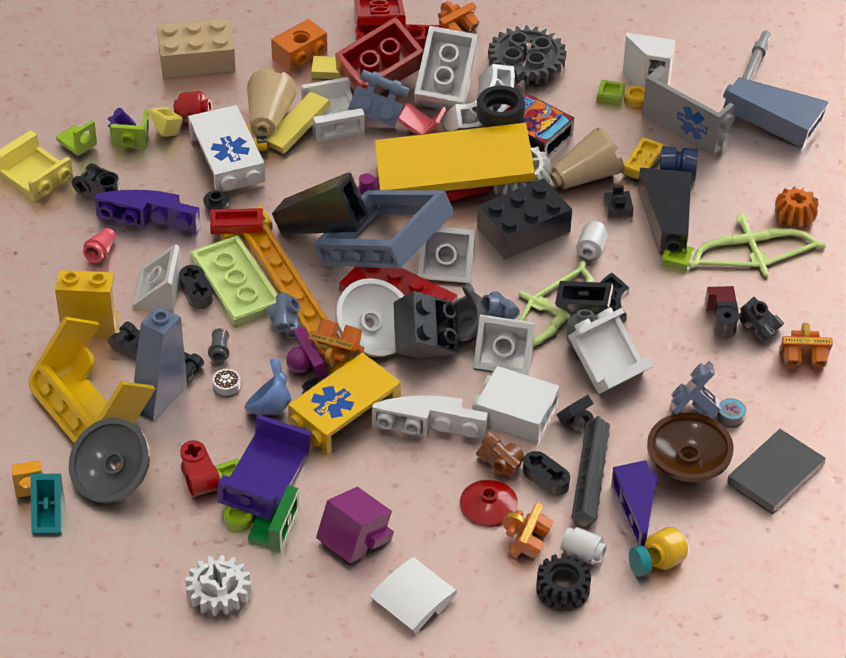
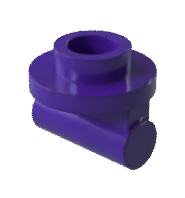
(121, 117)

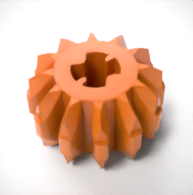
(796, 207)

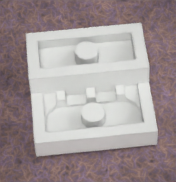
(413, 594)

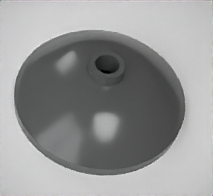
(98, 453)

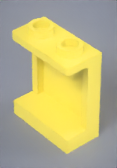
(32, 168)

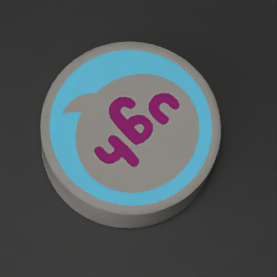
(731, 412)

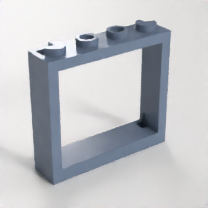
(430, 212)

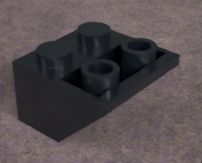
(425, 326)

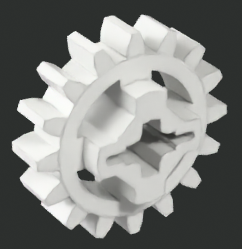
(218, 585)

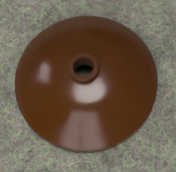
(690, 447)

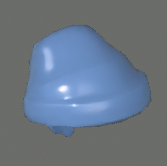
(272, 396)

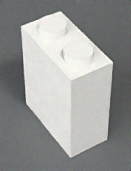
(517, 403)

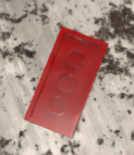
(400, 278)

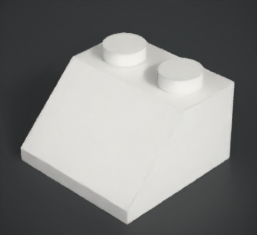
(448, 255)

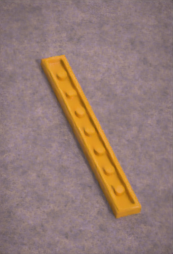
(287, 279)

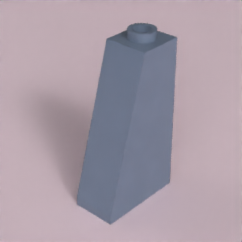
(776, 109)
(161, 360)

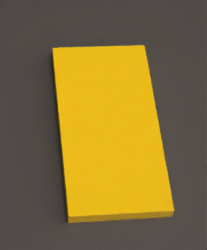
(456, 159)

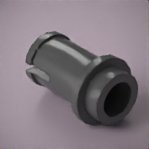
(219, 348)

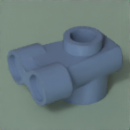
(499, 306)
(284, 314)

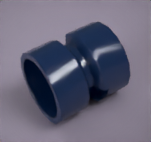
(679, 161)

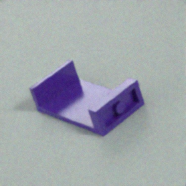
(265, 468)

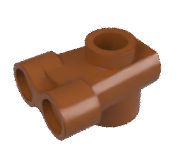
(502, 458)

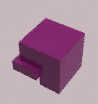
(353, 524)

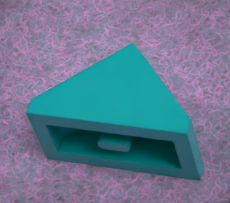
(47, 503)

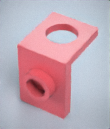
(417, 121)

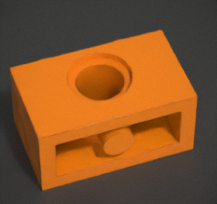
(299, 45)

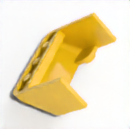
(64, 387)

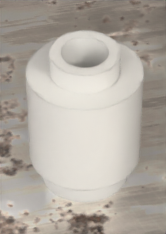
(592, 240)
(583, 545)

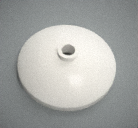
(371, 302)

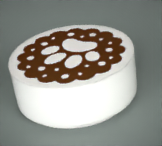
(226, 382)

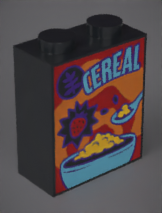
(546, 125)

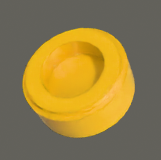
(634, 96)

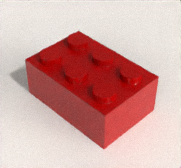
(384, 50)

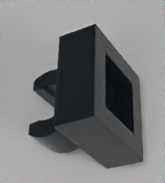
(618, 202)
(577, 410)

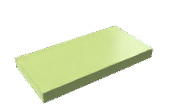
(235, 279)

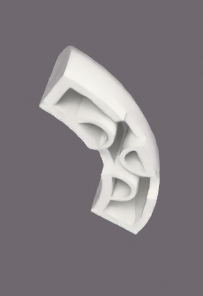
(465, 115)

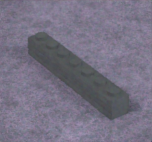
(590, 471)

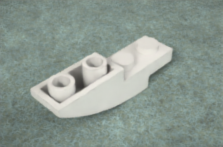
(420, 413)

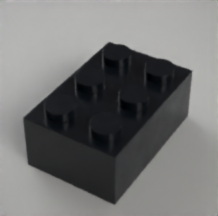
(524, 218)

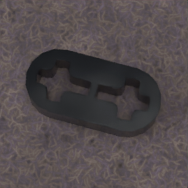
(200, 285)
(546, 473)

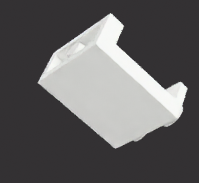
(337, 119)
(607, 350)

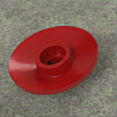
(484, 510)

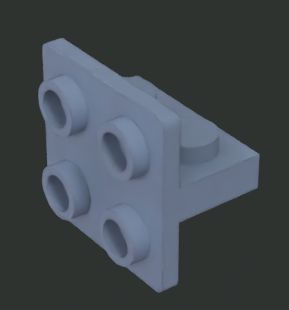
(703, 399)

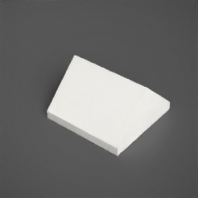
(159, 281)
(504, 344)

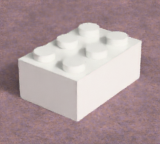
(446, 68)

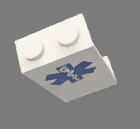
(228, 148)

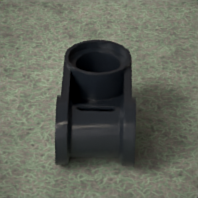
(95, 181)

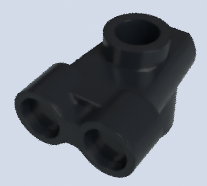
(757, 316)

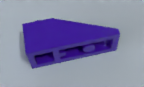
(634, 490)

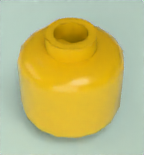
(667, 548)

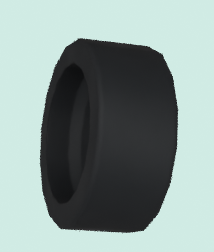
(500, 95)

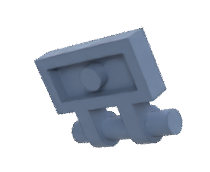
(376, 106)

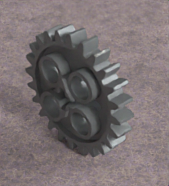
(543, 58)

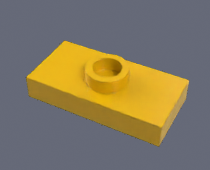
(644, 155)

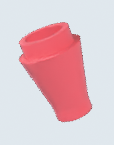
(98, 246)

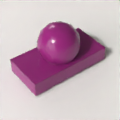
(305, 356)

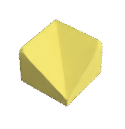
(165, 121)

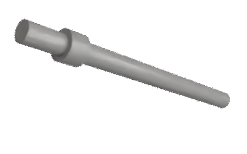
(758, 51)

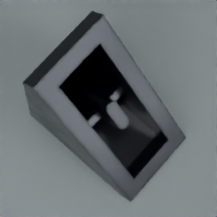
(583, 295)

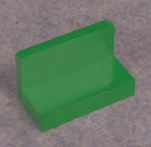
(274, 532)

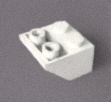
(644, 55)

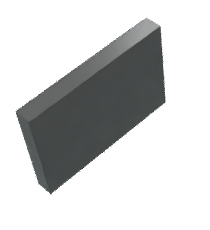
(776, 470)

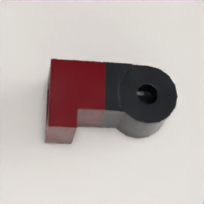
(724, 304)

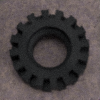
(563, 595)

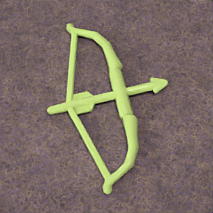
(757, 257)
(541, 303)

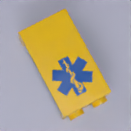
(342, 399)

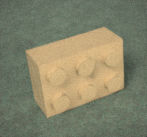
(196, 48)

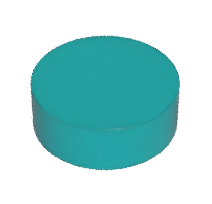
(640, 560)

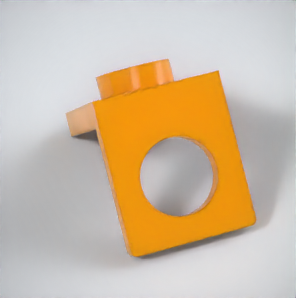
(22, 477)

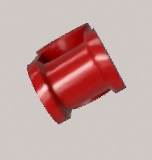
(198, 469)

